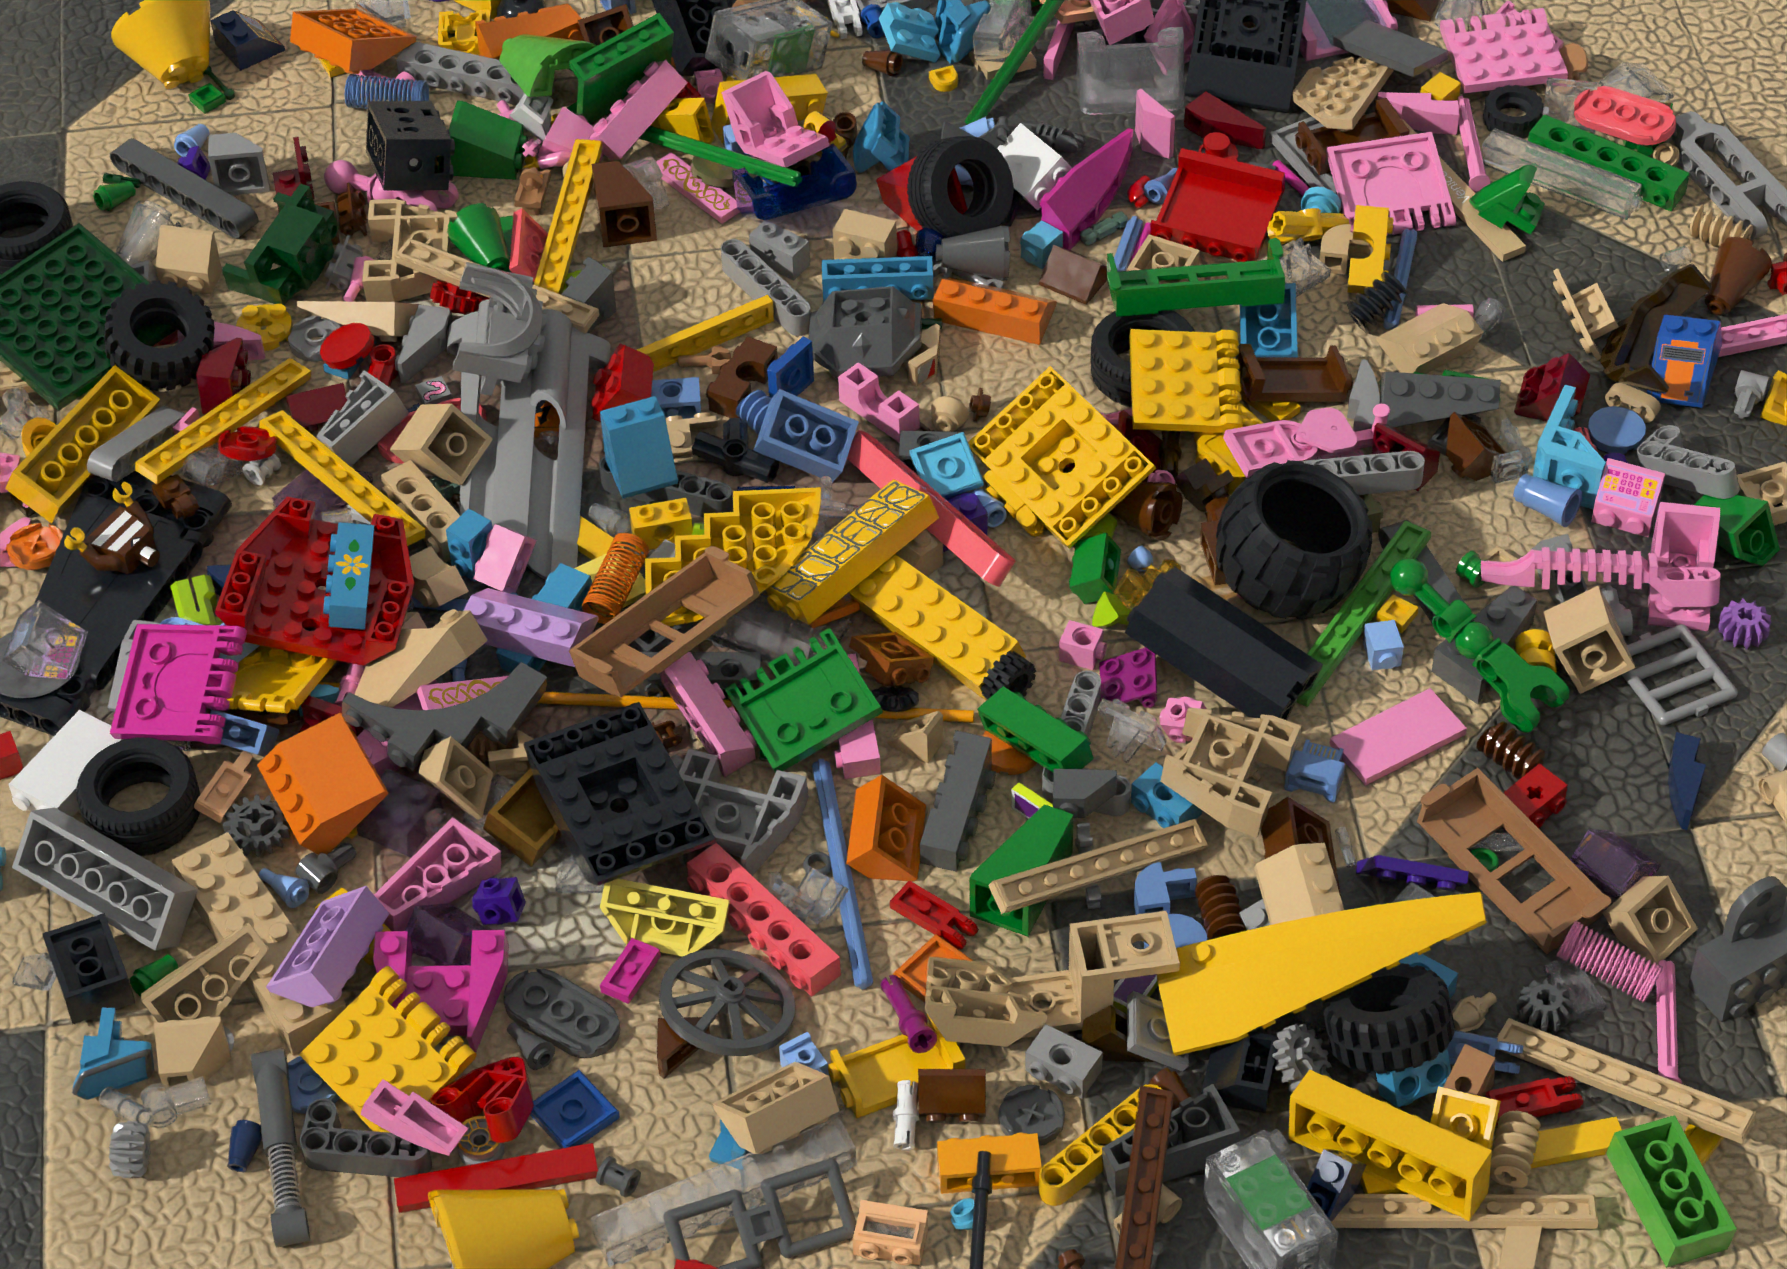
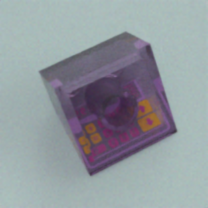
(1612, 861)
(443, 933)

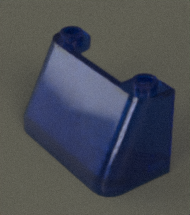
(830, 181)

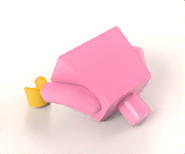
(560, 140)

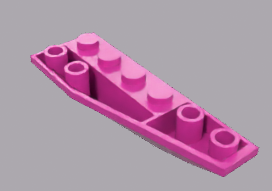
(1087, 189)

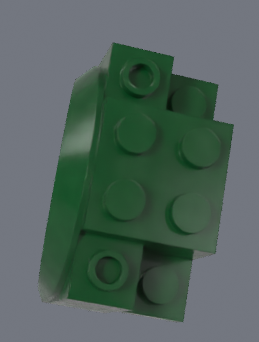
(296, 241)

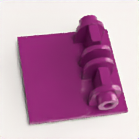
(1130, 677)

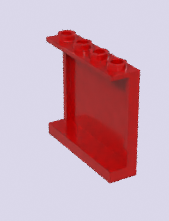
(1219, 205)

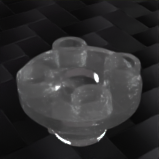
(19, 412)

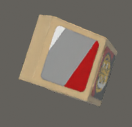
(927, 357)

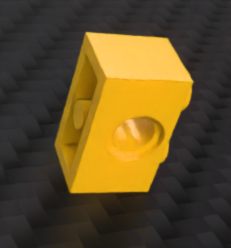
(661, 521)

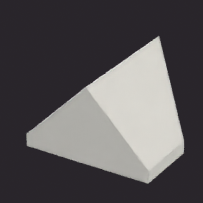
(534, 114)

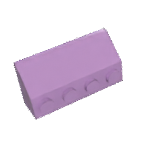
(530, 625)
(329, 948)

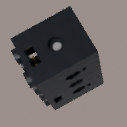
(409, 145)

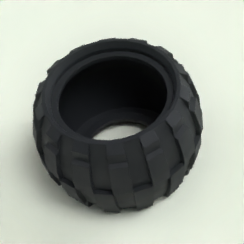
(1309, 510)

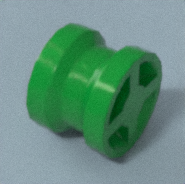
(1470, 568)

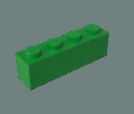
(1035, 731)

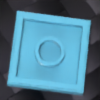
(947, 466)

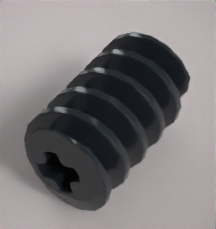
(1376, 300)

